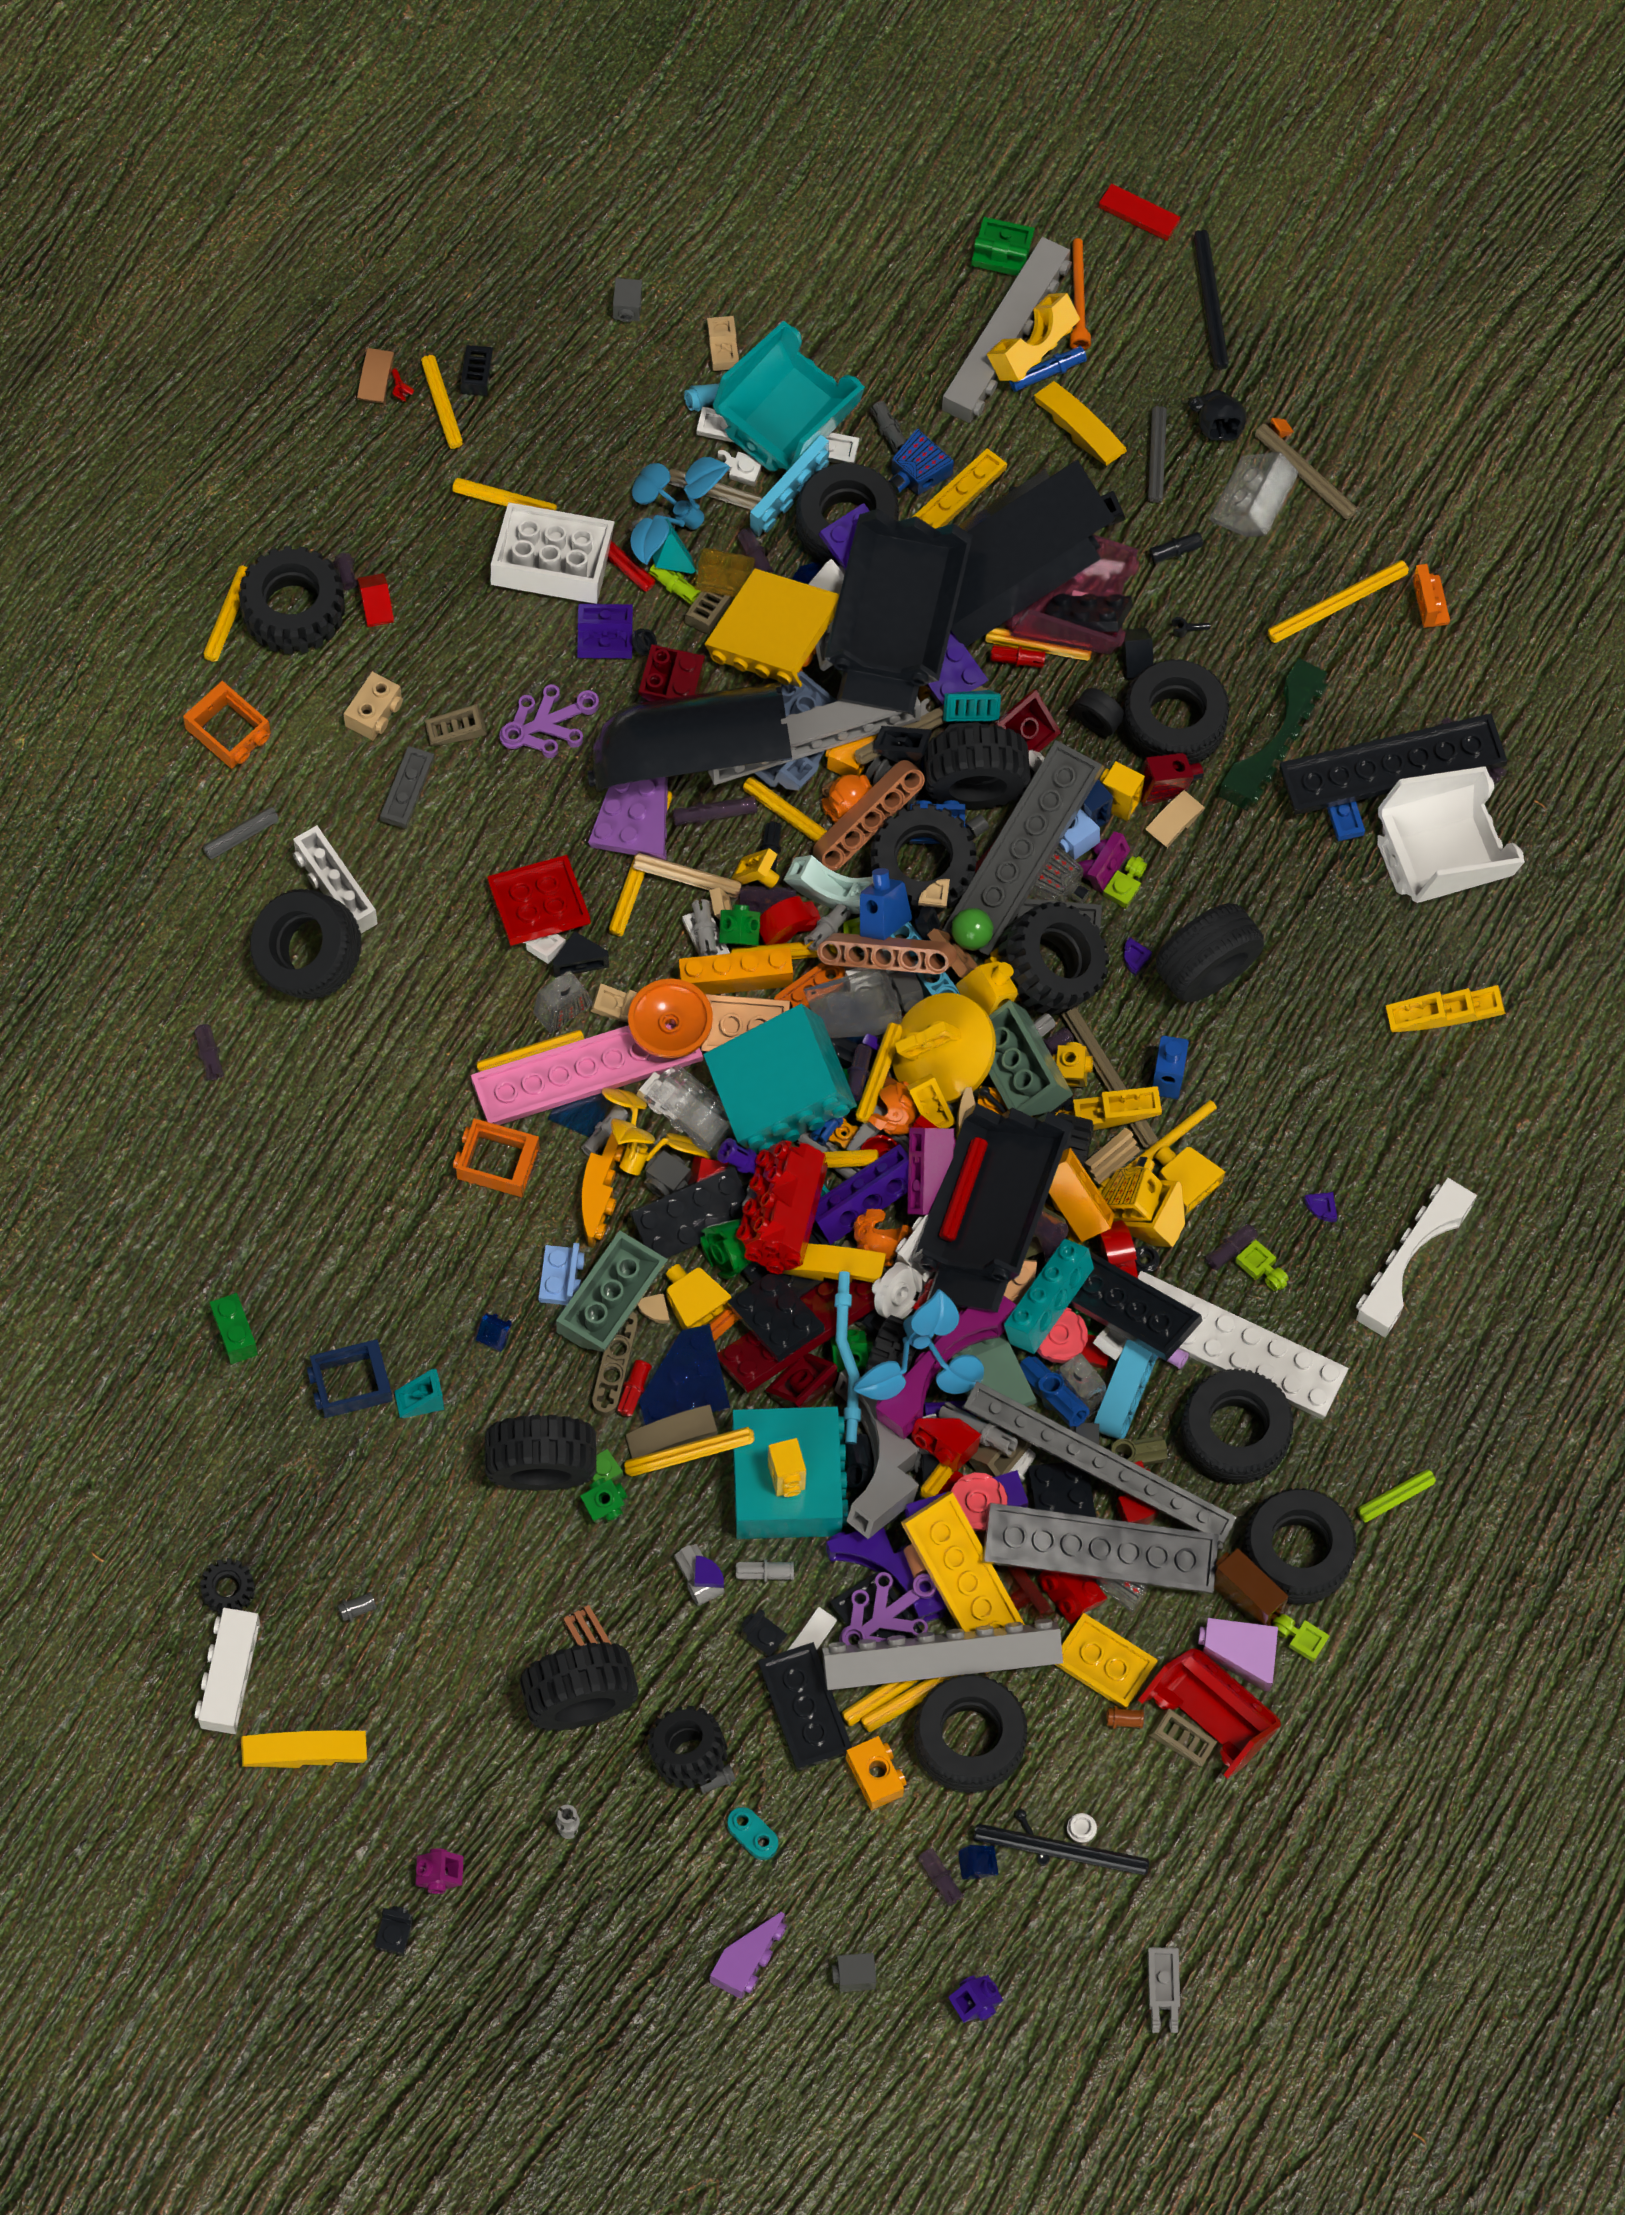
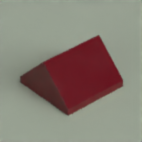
(1031, 721)
(803, 1382)

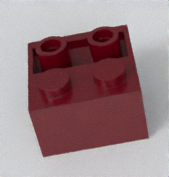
(671, 674)

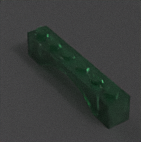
(1247, 777)

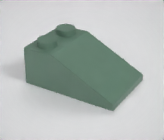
(1000, 1370)

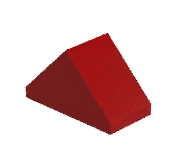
(375, 600)

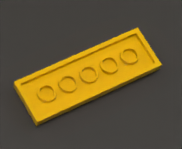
(956, 1567)

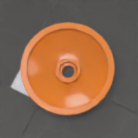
(673, 1003)

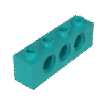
(1049, 1296)

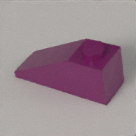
(928, 1163)

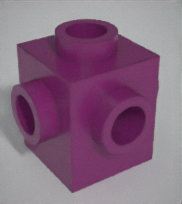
(439, 1870)

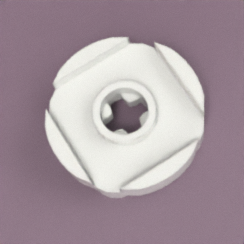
(897, 1290)

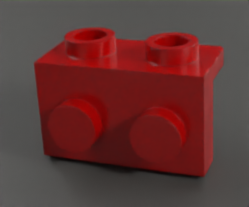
(1072, 1593)

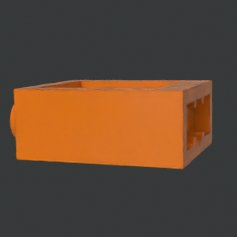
(209, 707)
(527, 1142)

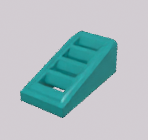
(988, 706)

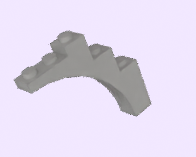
(890, 1486)

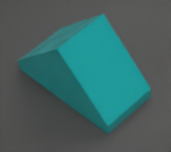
(674, 554)
(420, 1395)

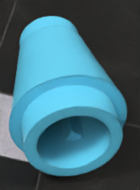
(700, 396)

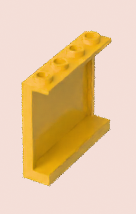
(772, 626)

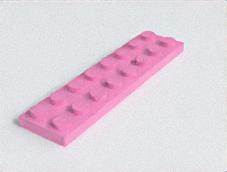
(568, 1075)

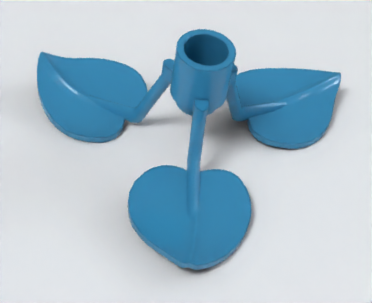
(650, 533)
(934, 1317)

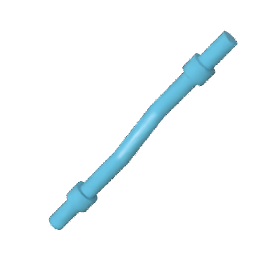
(843, 1301)

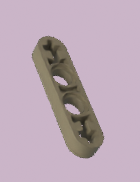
(617, 1363)

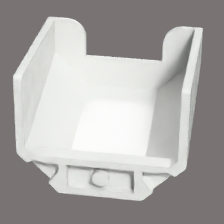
(1442, 835)

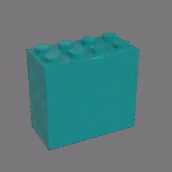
(780, 1079)
(817, 1509)

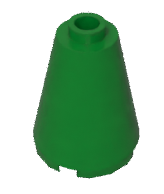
(724, 1248)

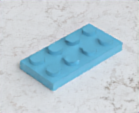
(781, 495)

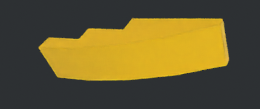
(1081, 423)
(1445, 1010)
(1118, 1107)
(829, 1260)
(303, 1748)

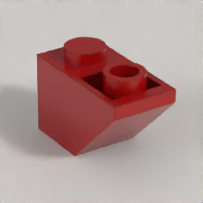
(946, 1439)

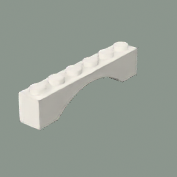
(1446, 1212)

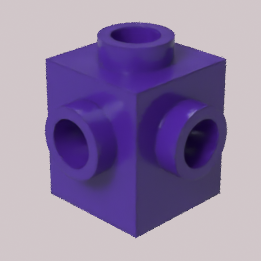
(976, 1998)

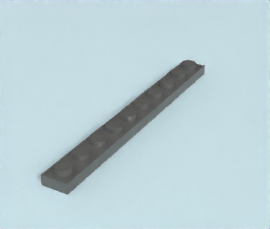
(1099, 1462)

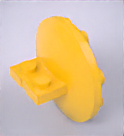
(946, 1039)

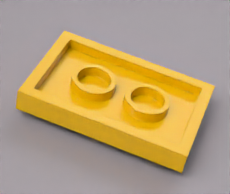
(1105, 1661)

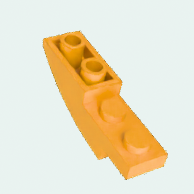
(597, 1190)

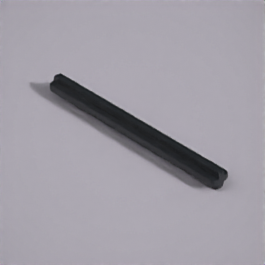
(1211, 299)
(1061, 1849)

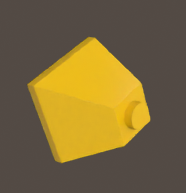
(1167, 1218)

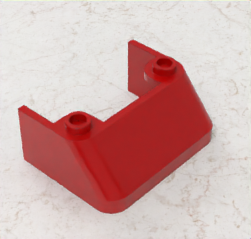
(1216, 1705)

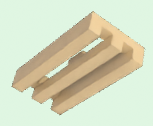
(1112, 1157)

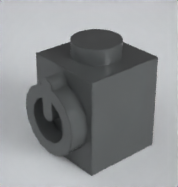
(666, 1174)

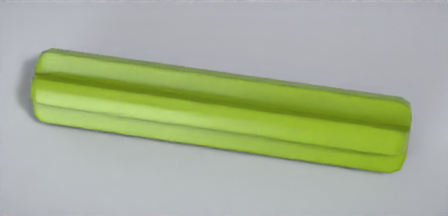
(1396, 1495)

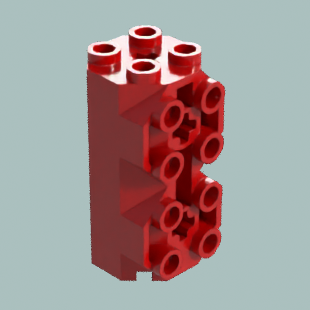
(782, 1215)

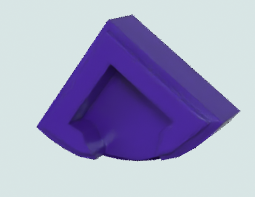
(1135, 956)
(870, 1040)
(1322, 1206)
(707, 1573)

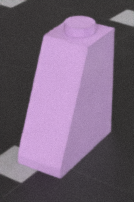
(1242, 1649)

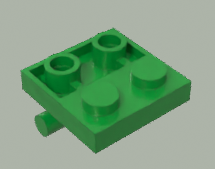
(1002, 246)

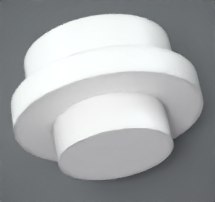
(1081, 1828)

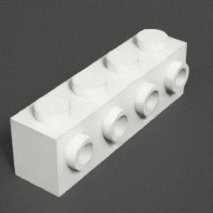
(332, 876)
(228, 1671)

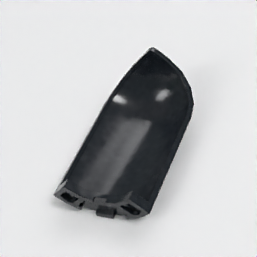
(691, 735)

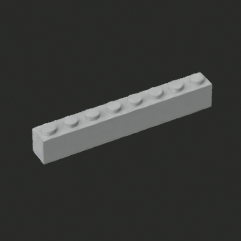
(1010, 321)
(825, 729)
(942, 1655)

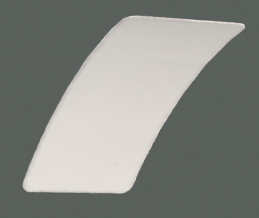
(815, 1629)

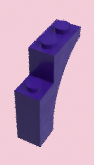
(878, 1556)

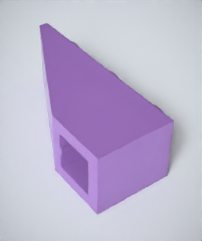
(742, 1959)

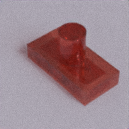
(1028, 1592)

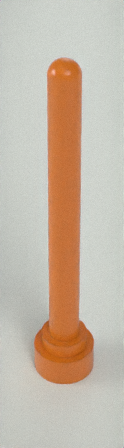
(1079, 334)

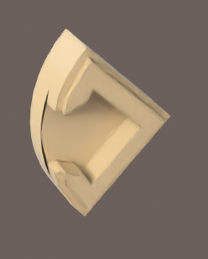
(935, 894)
(654, 1308)

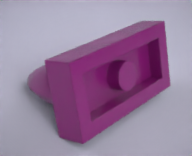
(1110, 857)

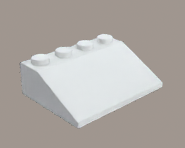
(552, 553)

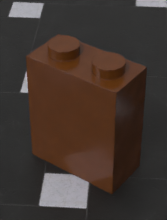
(1249, 1589)

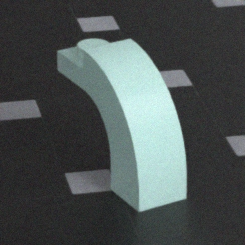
(824, 885)

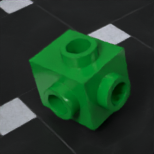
(739, 926)
(859, 1346)
(594, 1497)

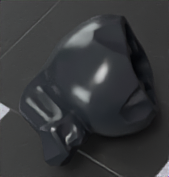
(1219, 415)

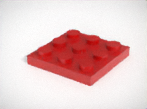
(538, 900)

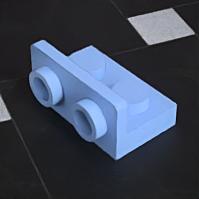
(560, 1274)

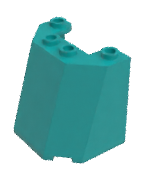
(782, 400)

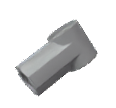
(686, 1561)

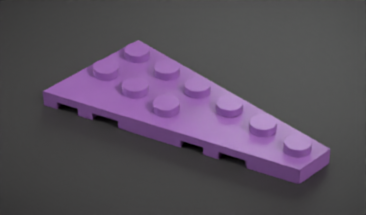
(633, 819)

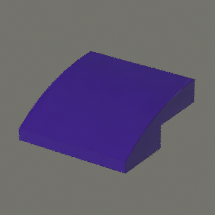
(605, 631)

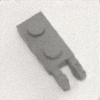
(1163, 1986)

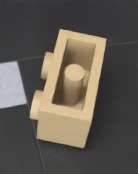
(373, 706)

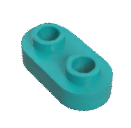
(751, 1833)

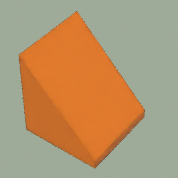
(1280, 427)

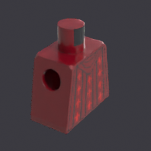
(1167, 777)

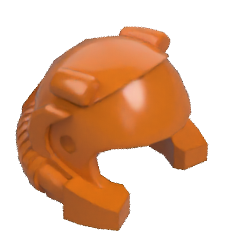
(844, 795)
(900, 1108)
(878, 1239)

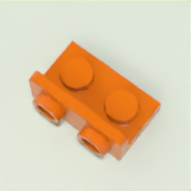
(1430, 597)

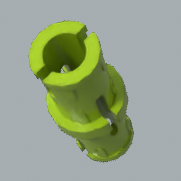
(675, 583)

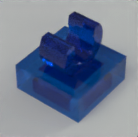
(494, 1331)

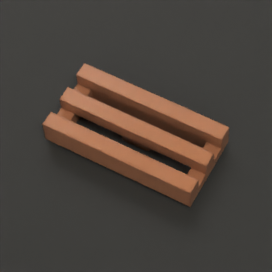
(578, 1616)

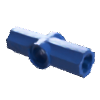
(1054, 1392)

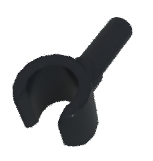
(1179, 621)

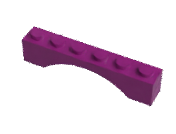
(973, 1327)

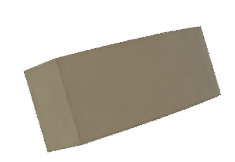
(672, 1431)

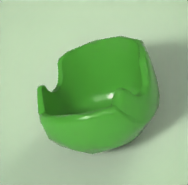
(972, 929)

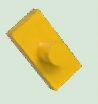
(757, 867)
(931, 1102)

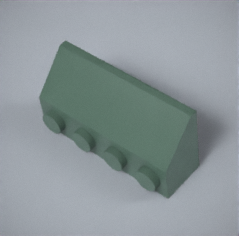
(1023, 1065)
(610, 1293)

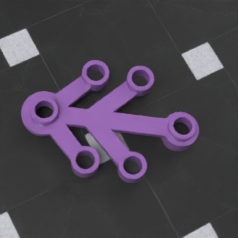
(546, 722)
(884, 1617)

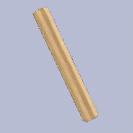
(686, 874)

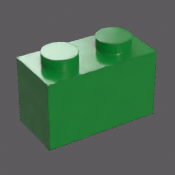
(233, 1328)

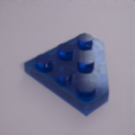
(686, 1378)

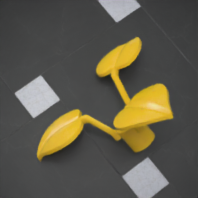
(624, 1132)

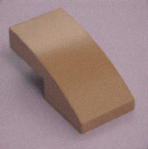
(375, 375)

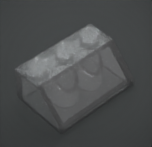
(1255, 494)
(690, 1107)

